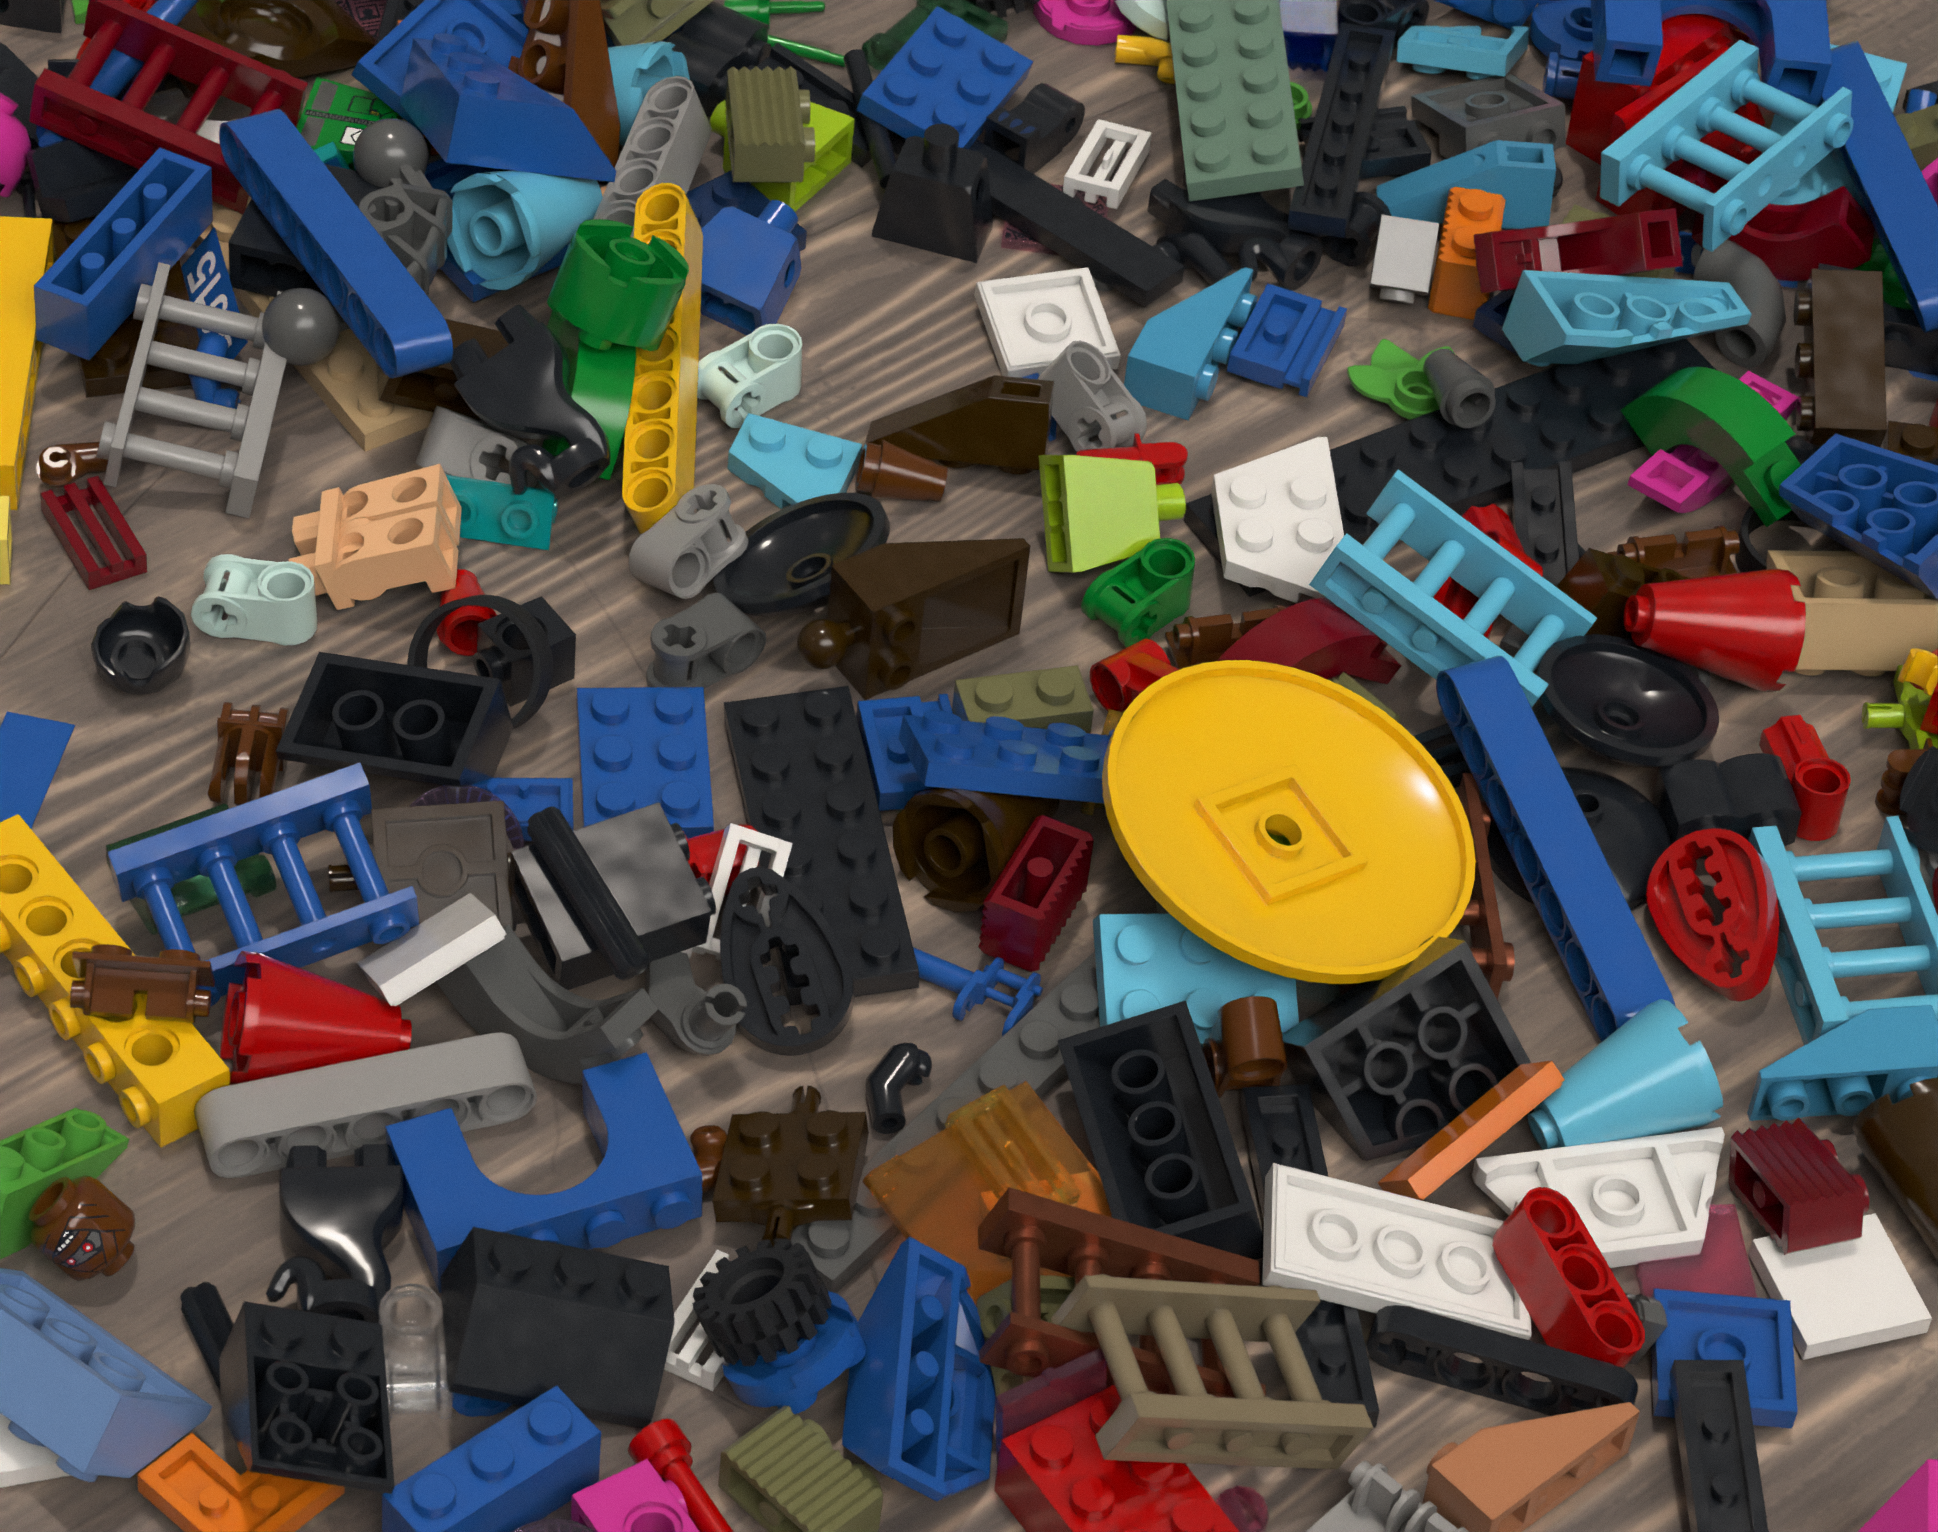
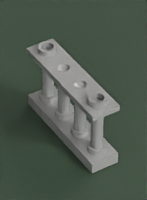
(246, 423)

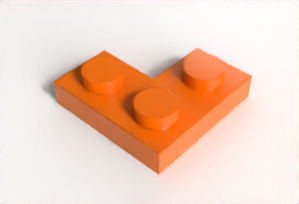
(209, 1496)

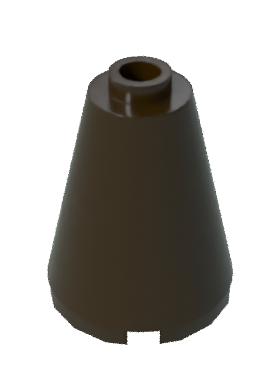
(962, 841)
(1904, 1152)

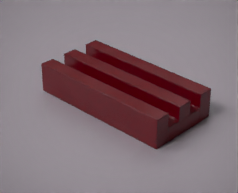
(78, 500)

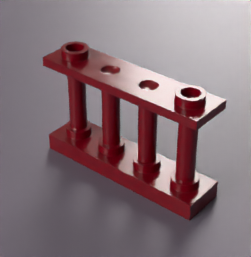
(124, 127)

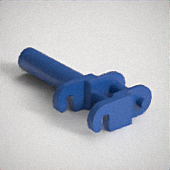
(978, 985)

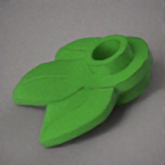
(1395, 380)

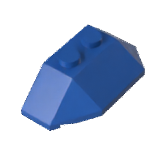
(920, 1395)

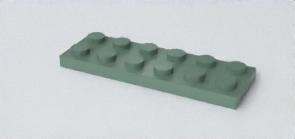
(1233, 97)

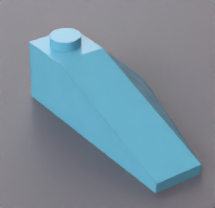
(1600, 316)

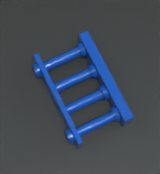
(273, 827)

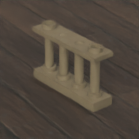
(1197, 1424)

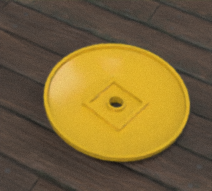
(1269, 748)

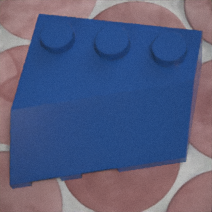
(493, 117)
(1872, 505)

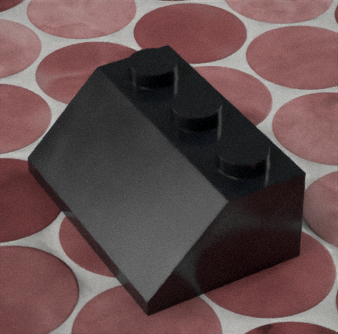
(399, 721)
(559, 1316)

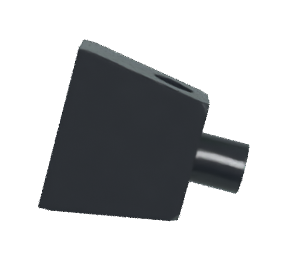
(937, 197)

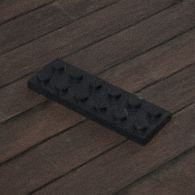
(812, 786)

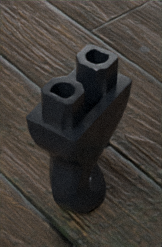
(1242, 228)
(528, 396)
(338, 1228)

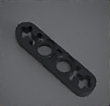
(1424, 1346)

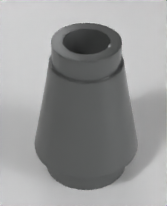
(1459, 389)

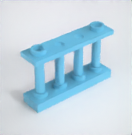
(1708, 105)
(1419, 625)
(1810, 969)

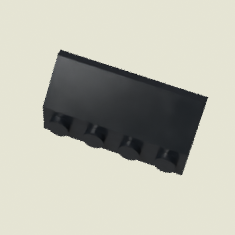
(1161, 1131)

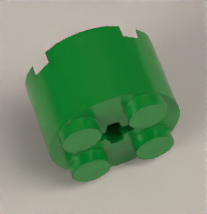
(618, 286)

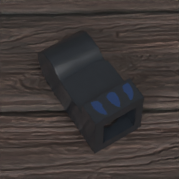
(1037, 125)

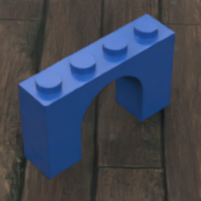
(1788, 33)
(639, 1187)

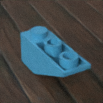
(1509, 168)
(1182, 346)
(1851, 1066)

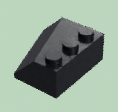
(1405, 1051)

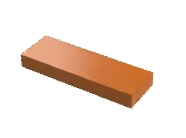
(1473, 1130)

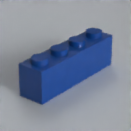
(101, 272)

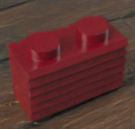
(1036, 893)
(1797, 1186)

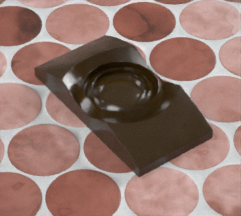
(283, 34)

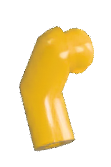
(1146, 51)

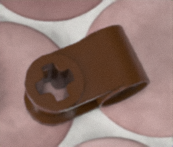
(1246, 1045)

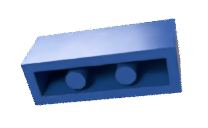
(502, 1475)

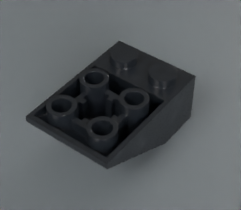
(308, 1397)

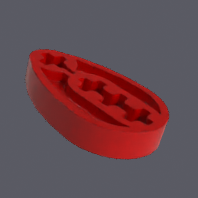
(1686, 918)

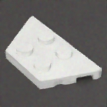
(1278, 519)
(1633, 1194)

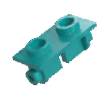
(500, 516)

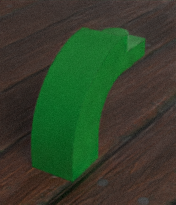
(599, 383)
(1727, 423)

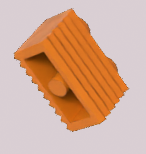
(1455, 277)

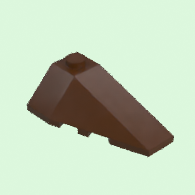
(571, 62)

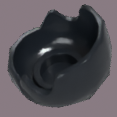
(142, 646)

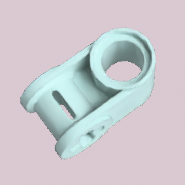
(753, 374)
(262, 600)

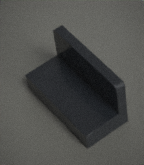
(75, 180)

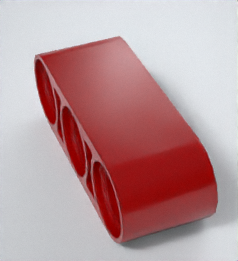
(1566, 1280)

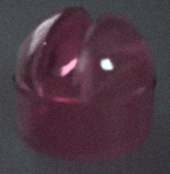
(1242, 1497)

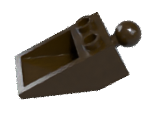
(916, 609)

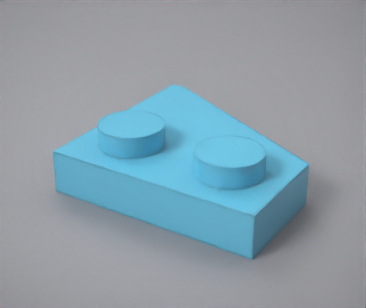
(1462, 49)
(792, 460)

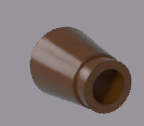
(899, 474)

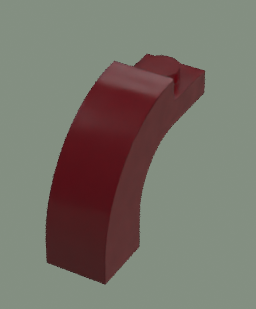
(1800, 235)
(1596, 246)
(1318, 640)

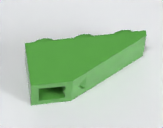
(33, 1159)

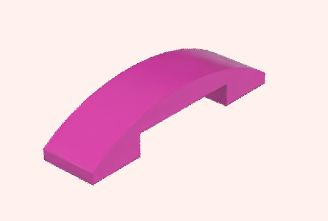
(1691, 476)

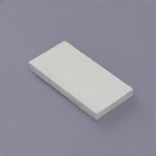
(1385, 1251)

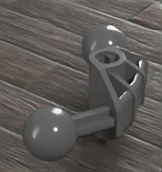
(405, 214)

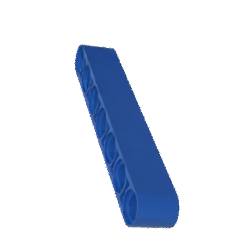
(1889, 182)
(336, 244)
(1551, 842)

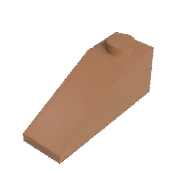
(1526, 1468)

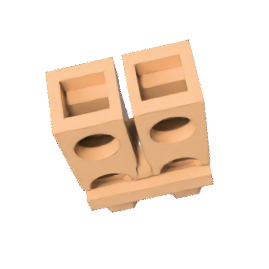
(382, 537)

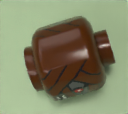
(82, 1227)

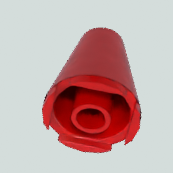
(1724, 624)
(302, 1021)

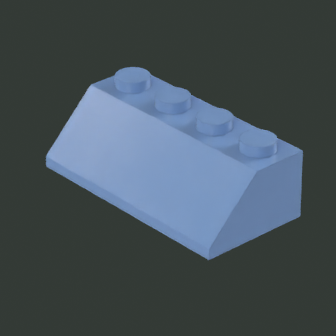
(84, 1388)

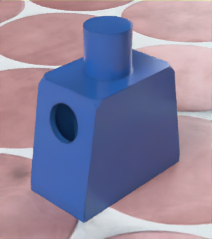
(749, 266)

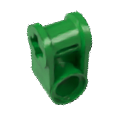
(1143, 590)

